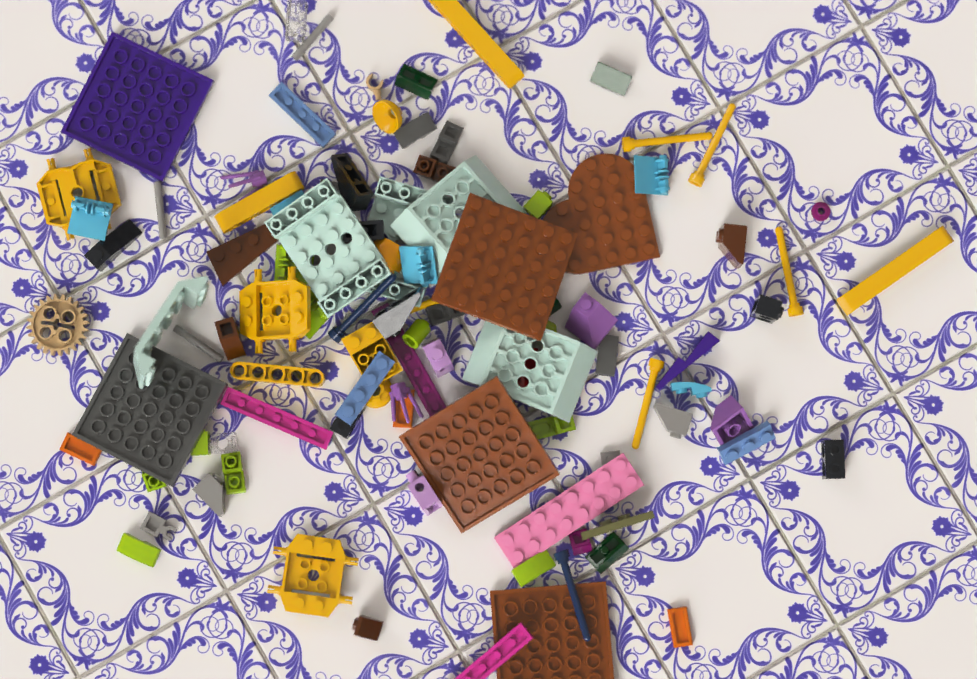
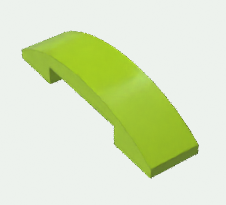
(551, 426)

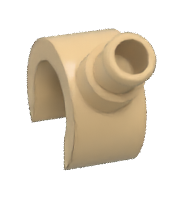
(376, 90)

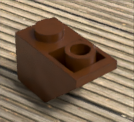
(230, 338)
(367, 627)

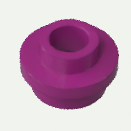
(820, 217)

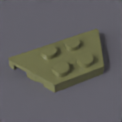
(623, 521)

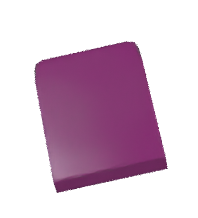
(579, 545)

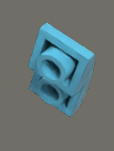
(695, 388)

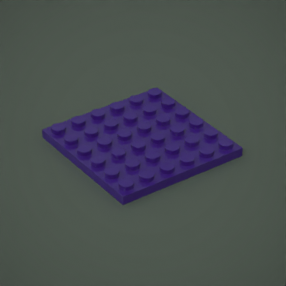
(137, 106)

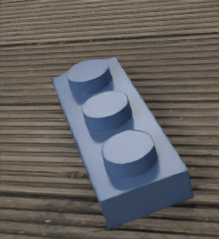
(746, 442)

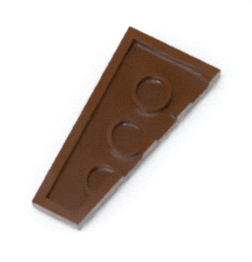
(238, 253)

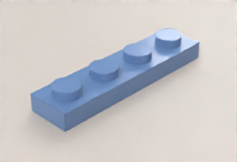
(302, 115)
(365, 388)

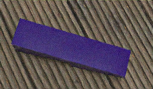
(680, 365)

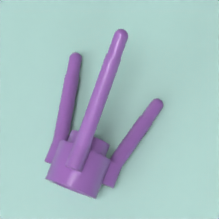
(256, 177)
(400, 392)

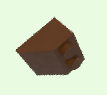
(732, 243)

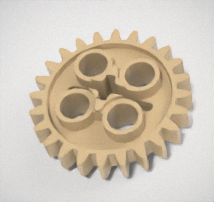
(54, 341)

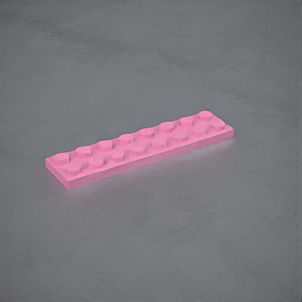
(569, 510)

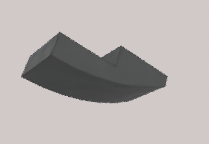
(415, 130)
(446, 142)
(439, 314)
(607, 356)

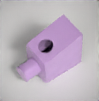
(438, 357)
(427, 498)

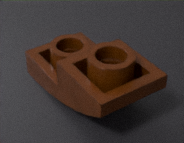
(431, 168)

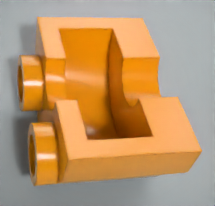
(391, 253)

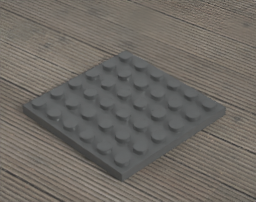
(155, 424)

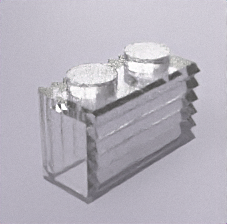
(296, 20)

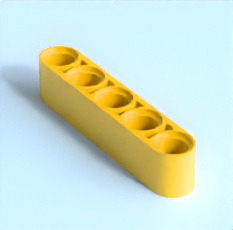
(258, 202)
(267, 376)

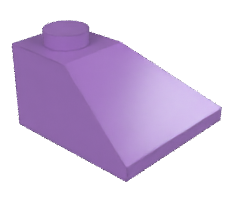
(590, 321)
(729, 421)

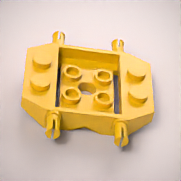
(70, 179)
(294, 319)
(297, 578)

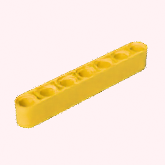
(479, 41)
(895, 270)

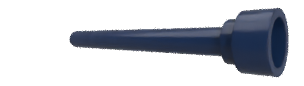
(338, 332)
(562, 559)

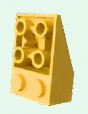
(365, 345)

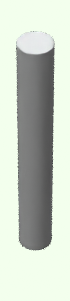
(312, 37)
(160, 210)
(199, 344)

